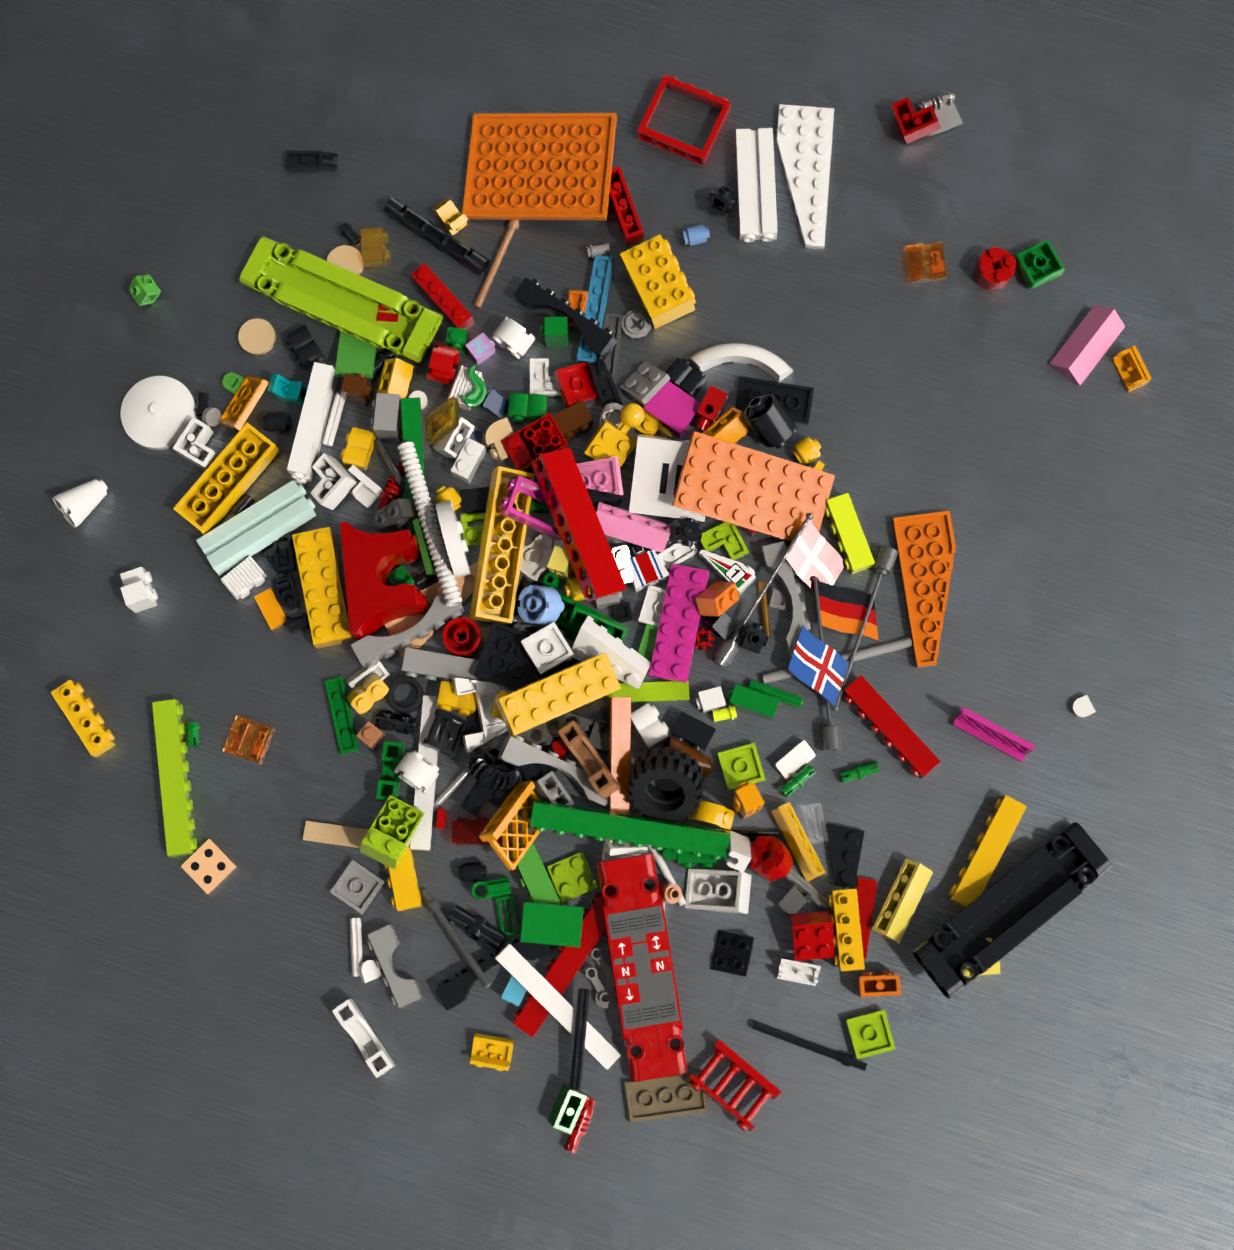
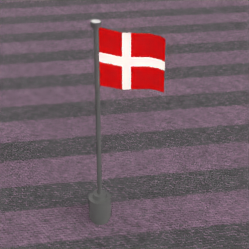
(809, 558)

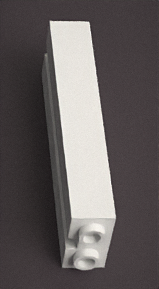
(756, 184)
(312, 423)

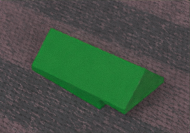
(575, 614)

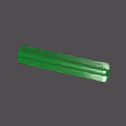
(785, 697)

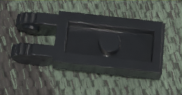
(310, 161)
(605, 385)

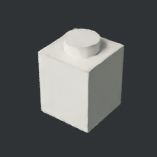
(710, 700)

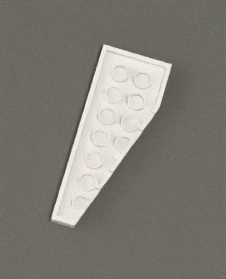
(805, 151)

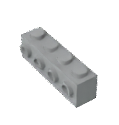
(437, 665)

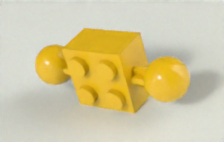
(614, 440)

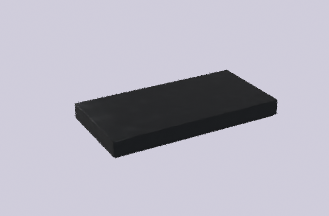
(793, 398)

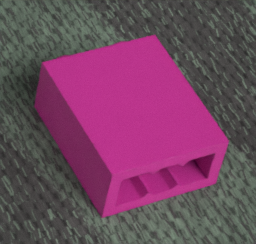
(672, 409)

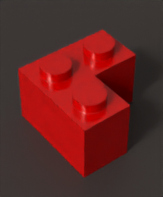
(915, 124)

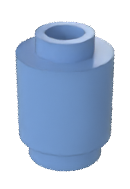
(695, 234)

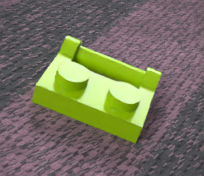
(472, 534)

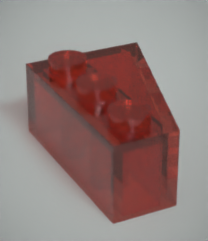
(467, 832)

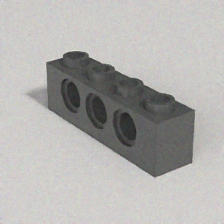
(547, 737)

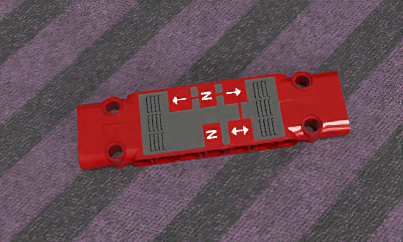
(642, 968)

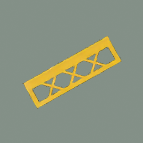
(798, 841)

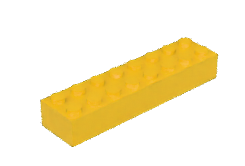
(500, 552)

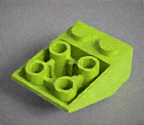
(391, 832)

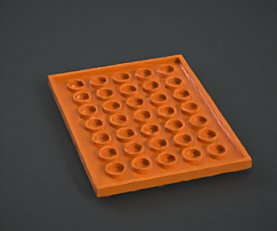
(539, 166)

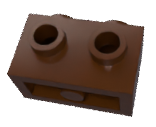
(357, 389)
(573, 420)

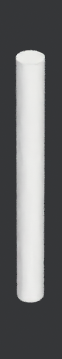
(665, 871)

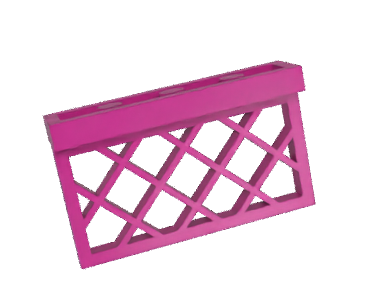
(992, 734)

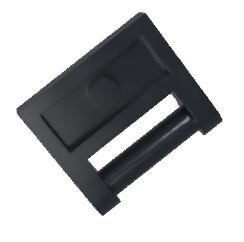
(451, 735)

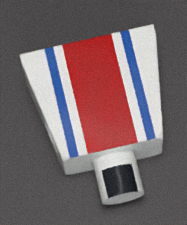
(647, 568)

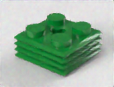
(1040, 253)

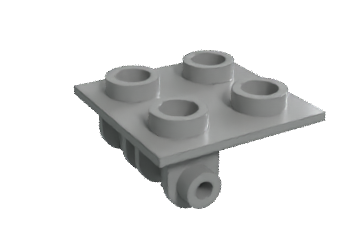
(944, 109)

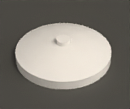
(157, 412)

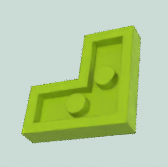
(727, 536)

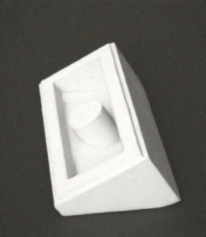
(358, 678)
(795, 760)

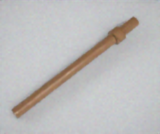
(512, 227)

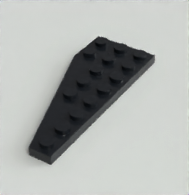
(509, 666)

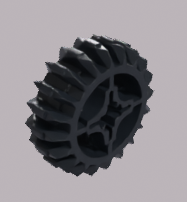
(492, 770)

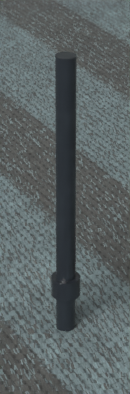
(846, 1059)

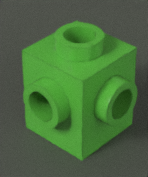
(144, 289)

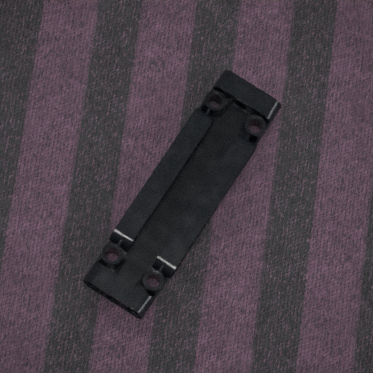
(1011, 909)

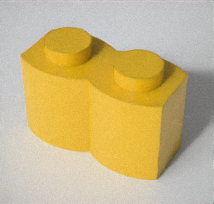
(358, 448)
(364, 696)
(448, 701)

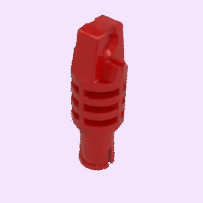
(392, 489)
(581, 1125)

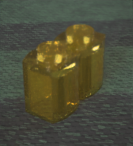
(374, 247)

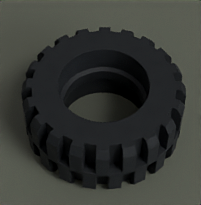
(665, 765)

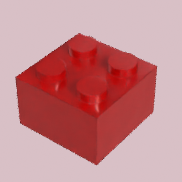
(812, 936)

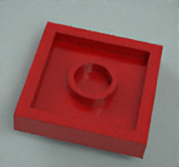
(576, 384)

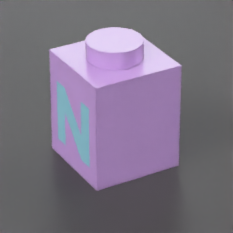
(481, 348)

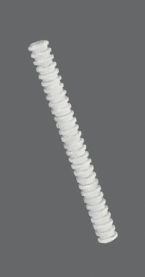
(429, 523)

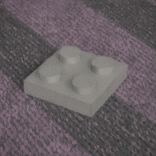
(645, 382)
(357, 887)

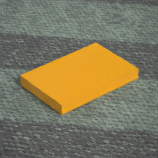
(243, 402)

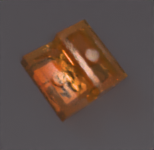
(926, 262)
(249, 740)

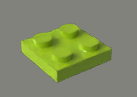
(740, 766)
(572, 877)
(870, 1034)

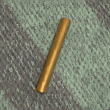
(764, 608)

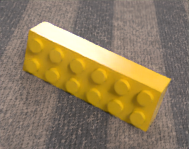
(226, 479)
(322, 587)
(557, 694)

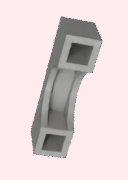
(383, 943)

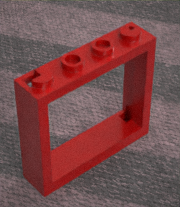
(672, 145)

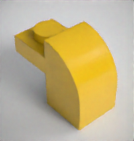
(450, 216)
(713, 814)

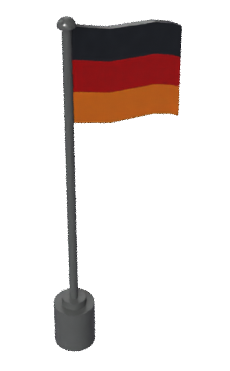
(843, 612)

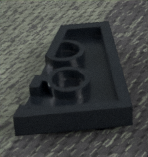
(845, 853)

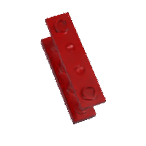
(752, 1078)

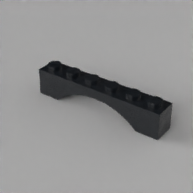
(537, 298)
(457, 990)

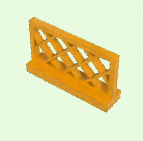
(508, 814)

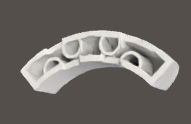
(743, 354)

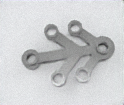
(607, 989)

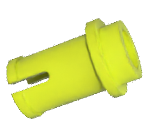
(725, 713)

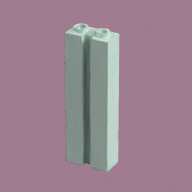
(257, 527)

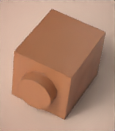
(371, 735)

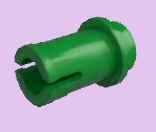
(552, 580)
(192, 734)

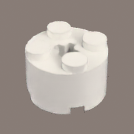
(513, 336)
(416, 771)

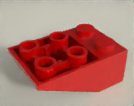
(534, 439)

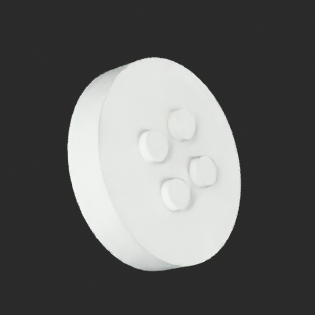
(453, 540)

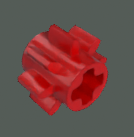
(703, 645)

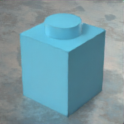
(514, 992)

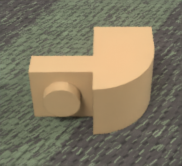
(492, 438)

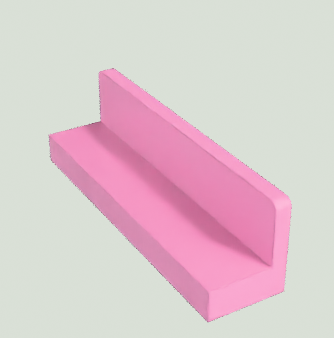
(633, 527)

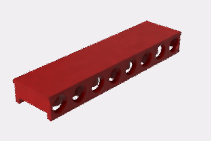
(580, 522)

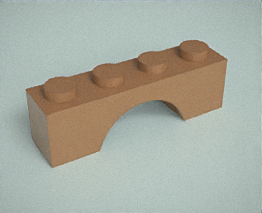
(594, 766)

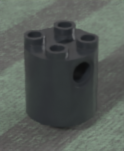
(769, 420)

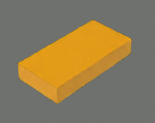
(271, 609)

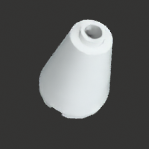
(80, 501)

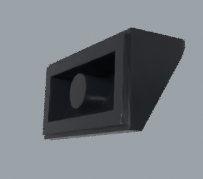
(474, 499)

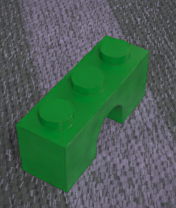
(390, 782)

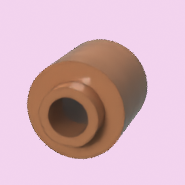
(670, 892)

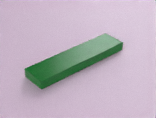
(341, 715)

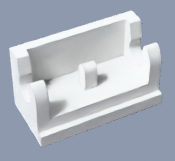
(739, 849)
(798, 972)

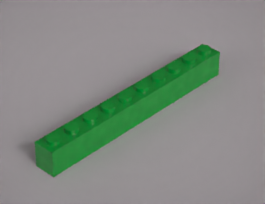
(630, 828)

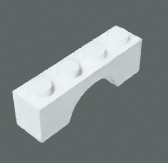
(365, 1038)

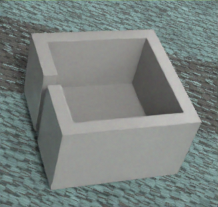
(387, 417)

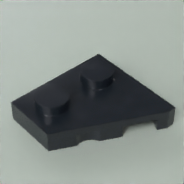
(281, 554)

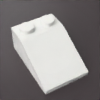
(718, 891)

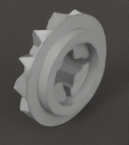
(637, 316)

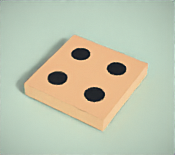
(208, 866)

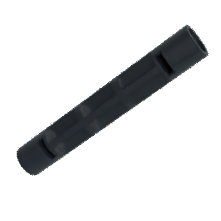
(446, 242)

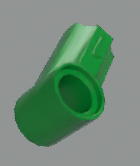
(494, 888)

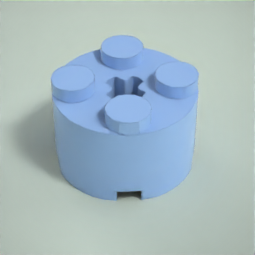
(540, 604)

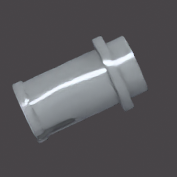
(602, 249)

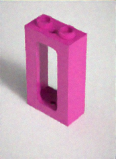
(533, 490)

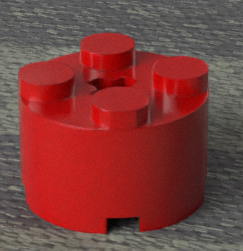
(1001, 261)
(442, 364)
(459, 627)
(770, 858)

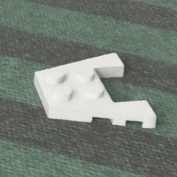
(485, 696)

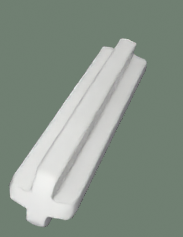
(334, 419)
(356, 945)

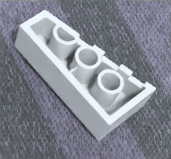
(626, 662)

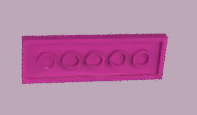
(678, 624)

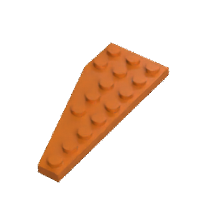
(926, 562)

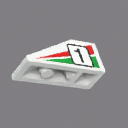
(729, 570)

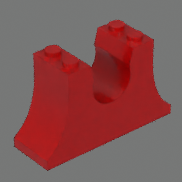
(366, 568)

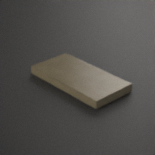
(664, 1098)

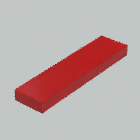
(866, 898)

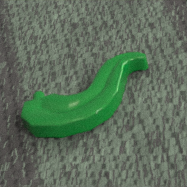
(479, 392)

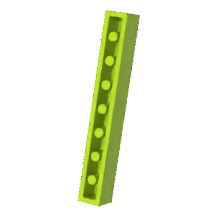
(173, 778)

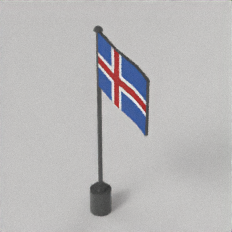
(820, 664)

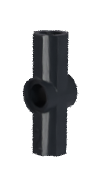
(477, 927)

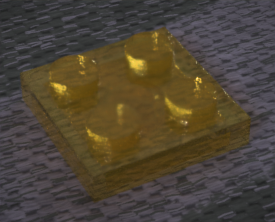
(443, 420)

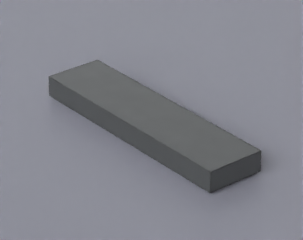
(614, 323)

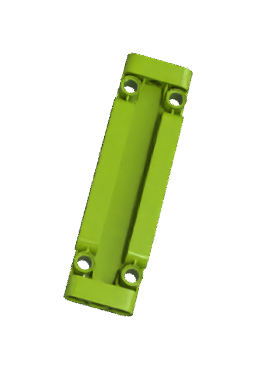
(340, 298)

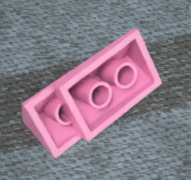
(1088, 344)

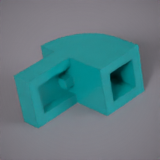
(287, 391)

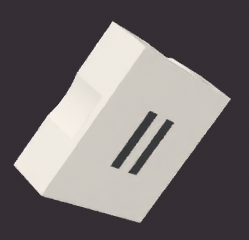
(657, 476)

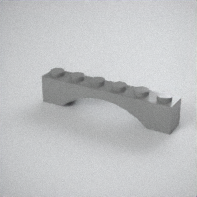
(771, 556)
(373, 648)
(519, 753)

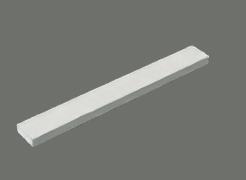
(425, 802)
(555, 1004)

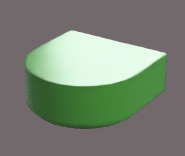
(232, 382)

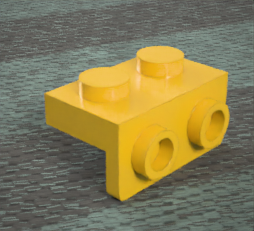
(491, 1052)

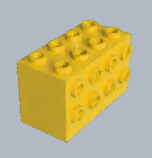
(658, 281)

